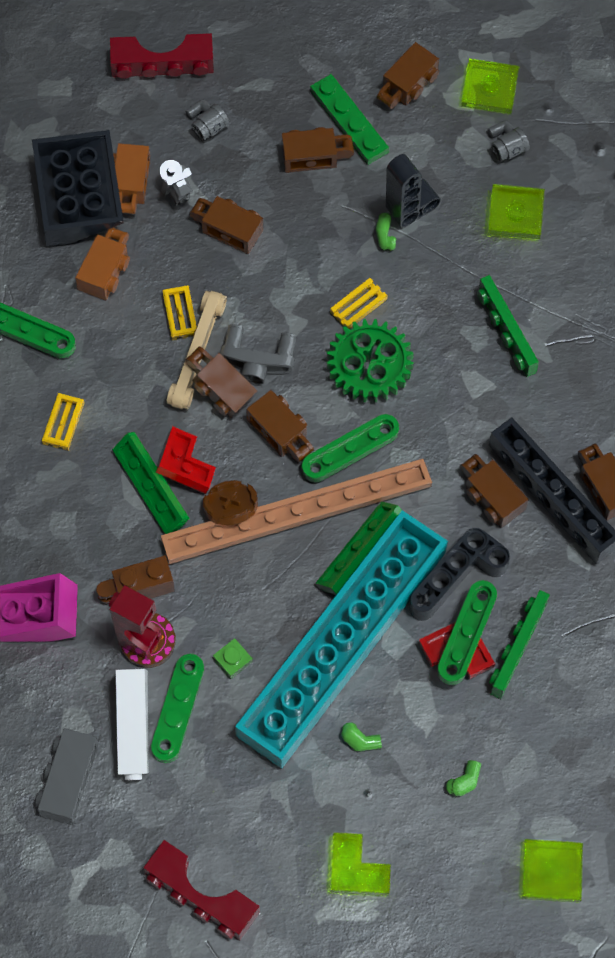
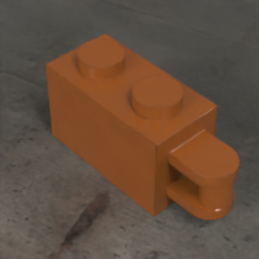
(132, 173)
(103, 264)

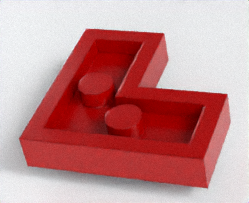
(180, 466)
(435, 643)

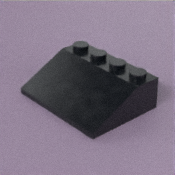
(77, 186)

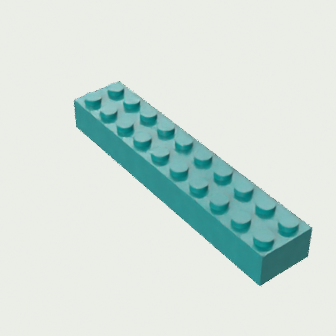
(341, 639)

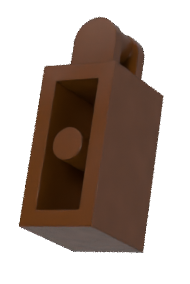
(408, 76)
(314, 149)
(228, 222)
(220, 382)
(280, 426)
(599, 478)
(493, 491)
(148, 578)

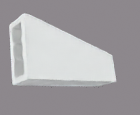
(132, 722)

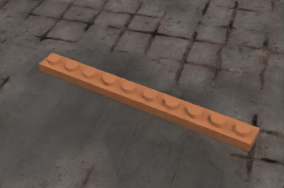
(299, 510)

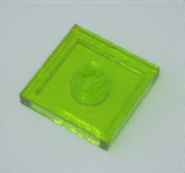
(490, 86)
(516, 211)
(552, 870)

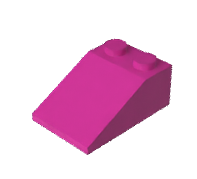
(38, 609)

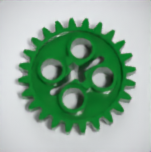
(347, 352)

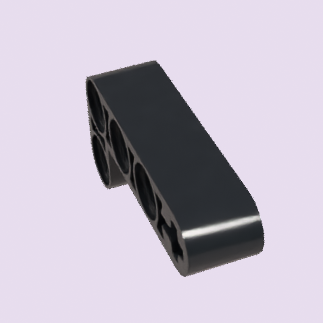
(407, 193)
(454, 576)

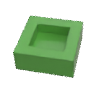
(232, 658)

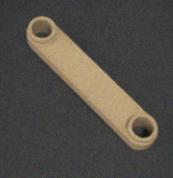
(212, 305)

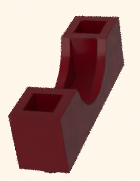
(133, 60)
(131, 620)
(231, 912)

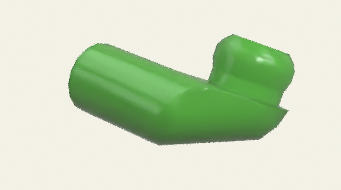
(382, 229)
(358, 740)
(466, 782)

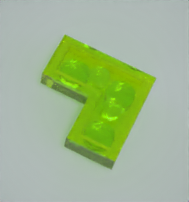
(350, 874)

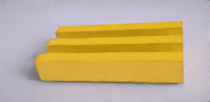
(374, 290)
(184, 333)
(57, 442)

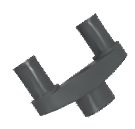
(258, 363)

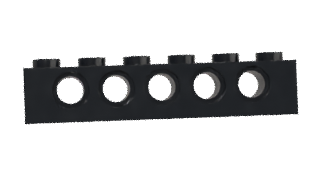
(553, 490)

